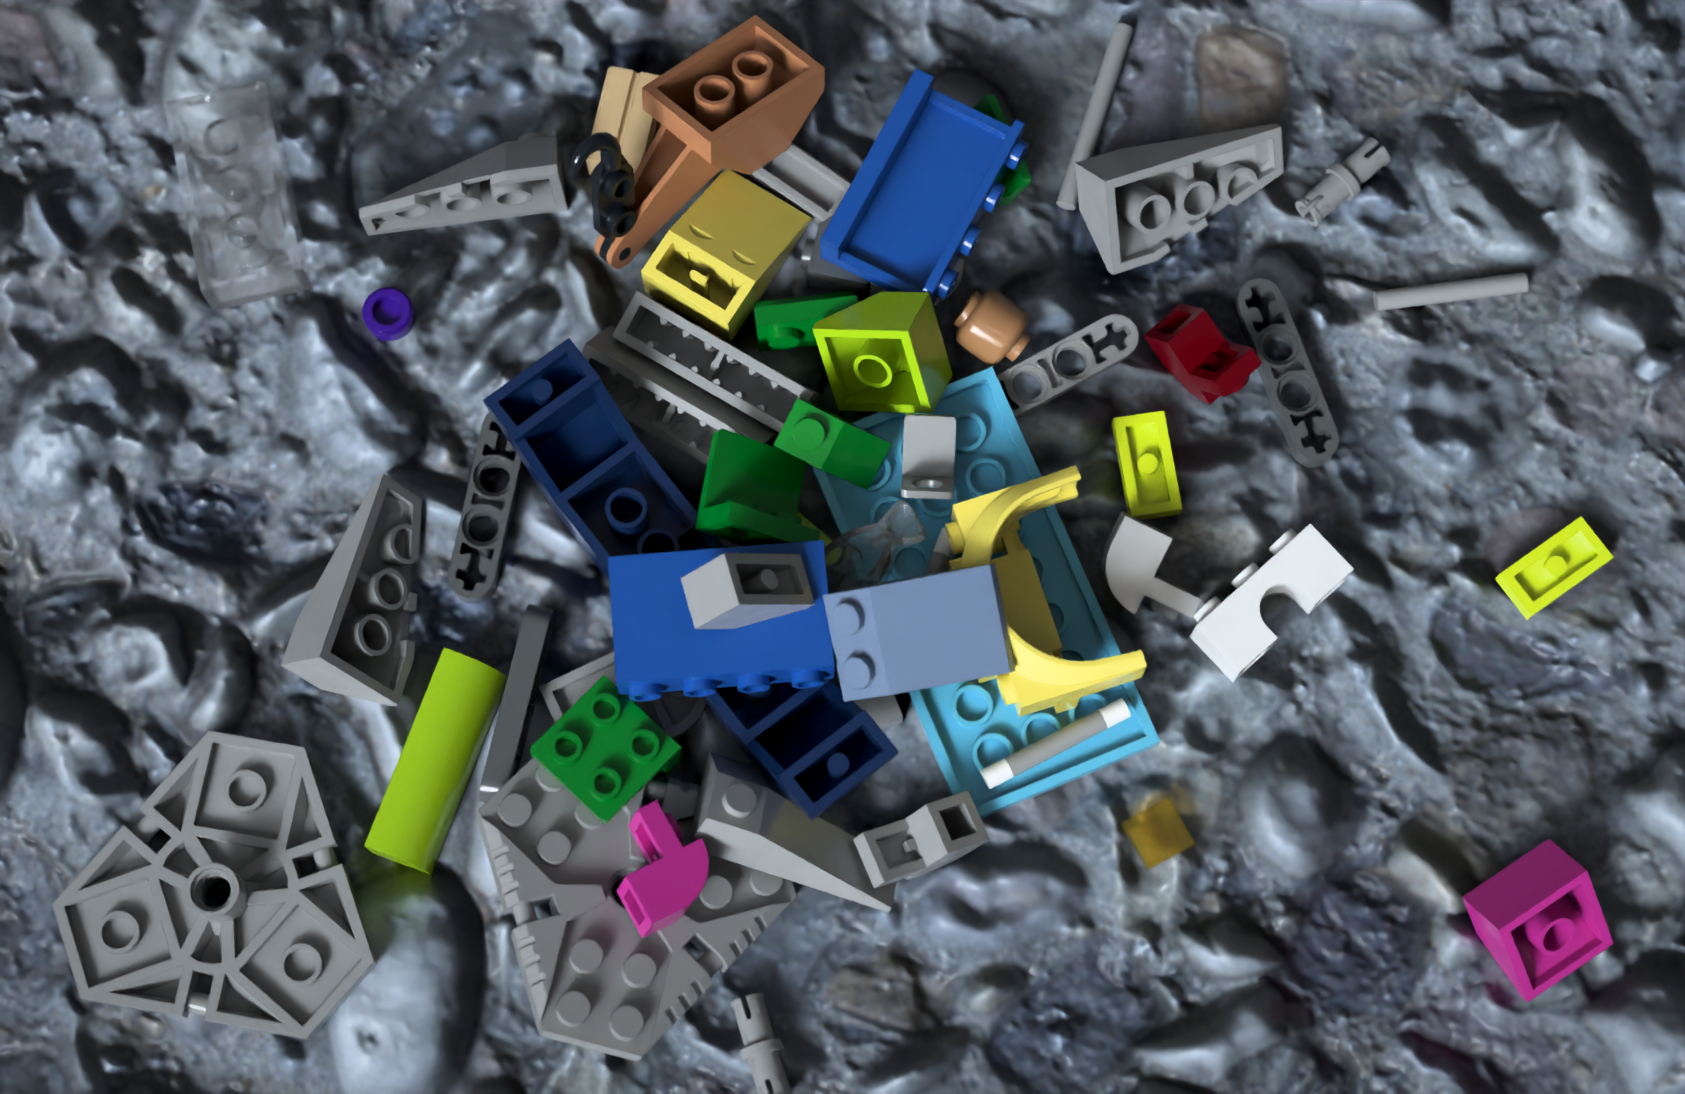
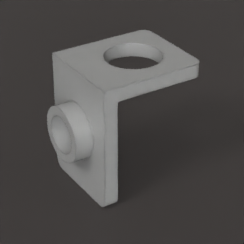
(928, 456)

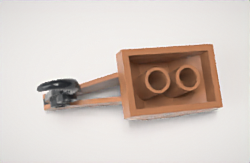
(716, 110)

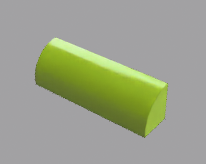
(436, 761)

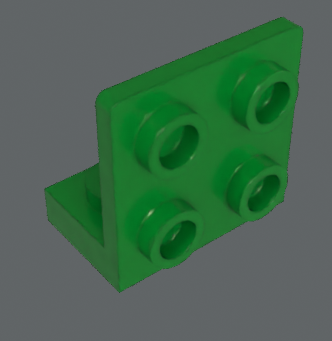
(752, 493)
(606, 750)

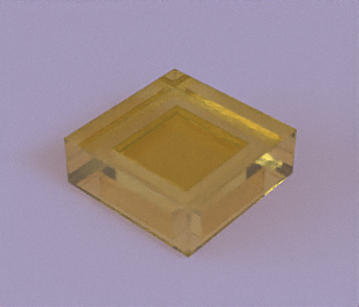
(1157, 834)

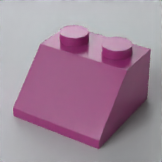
(1539, 919)

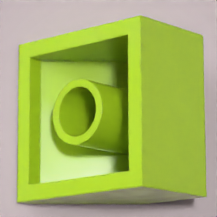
(885, 354)

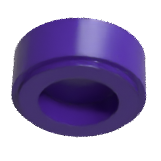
(388, 314)

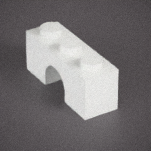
(1301, 569)

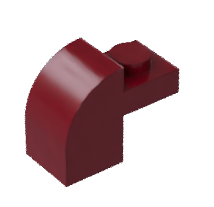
(1200, 355)

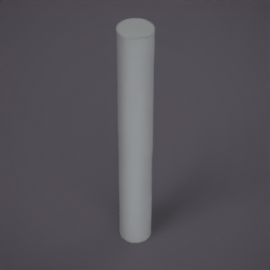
(1450, 291)

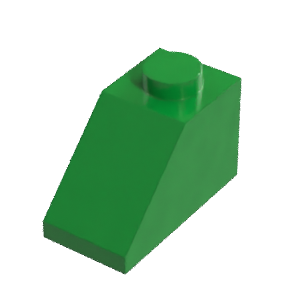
(832, 443)

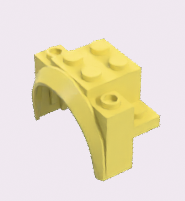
(1041, 675)

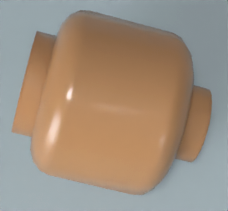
(991, 327)

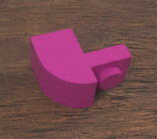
(671, 880)

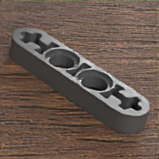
(1292, 370)
(484, 503)
(518, 699)

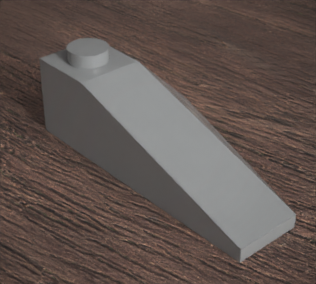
(496, 184)
(1160, 191)
(358, 615)
(758, 826)

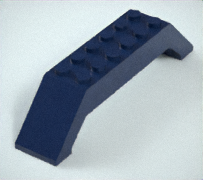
(626, 504)

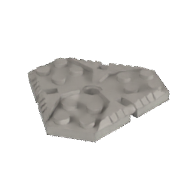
(280, 944)
(587, 963)

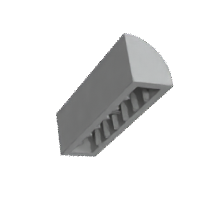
(710, 361)
(666, 401)

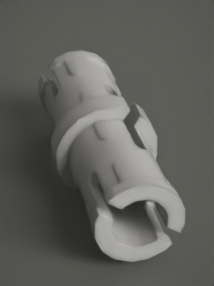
(1342, 182)
(760, 1045)

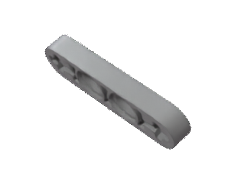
(1052, 380)

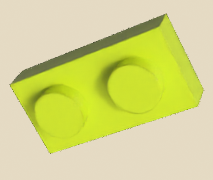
(1147, 465)
(1554, 568)

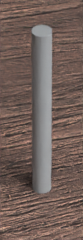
(1096, 111)

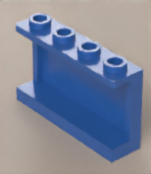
(922, 192)
(665, 653)

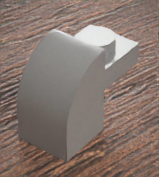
(1131, 567)
(922, 841)

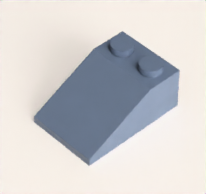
(919, 632)

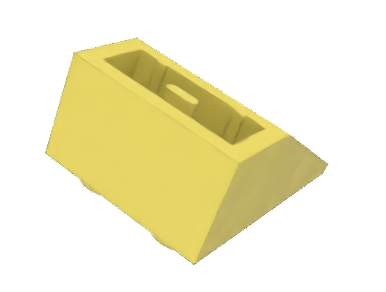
(723, 253)

